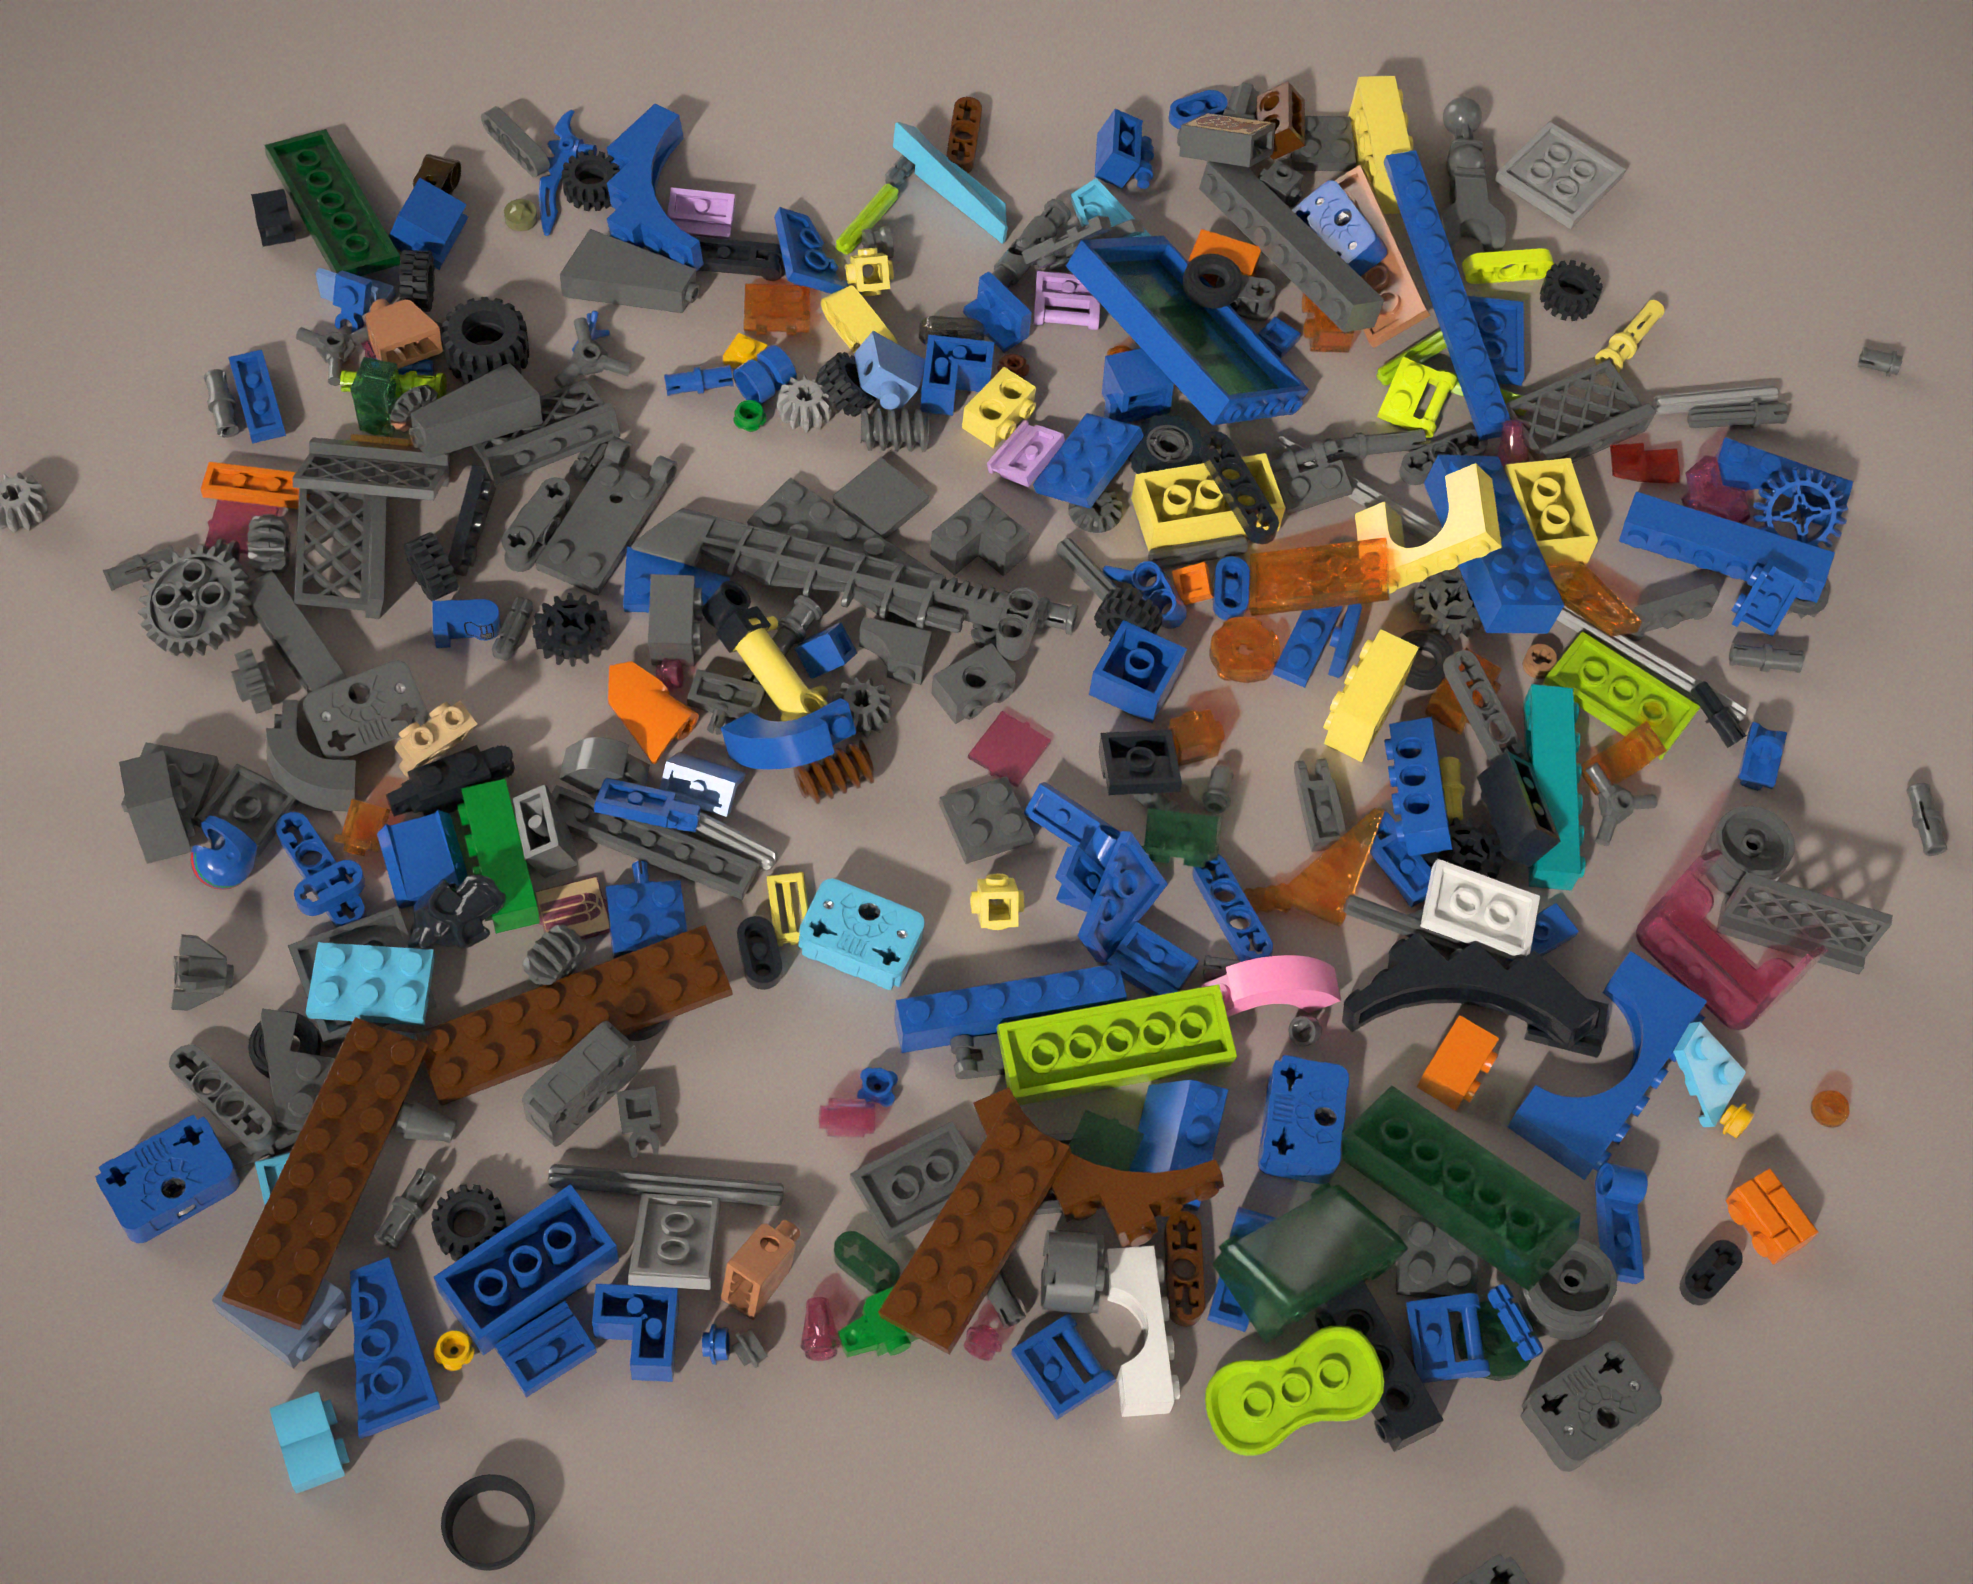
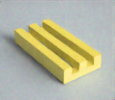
(793, 936)

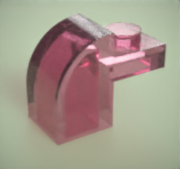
(1711, 496)

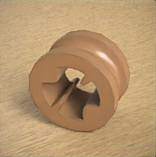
(1539, 651)

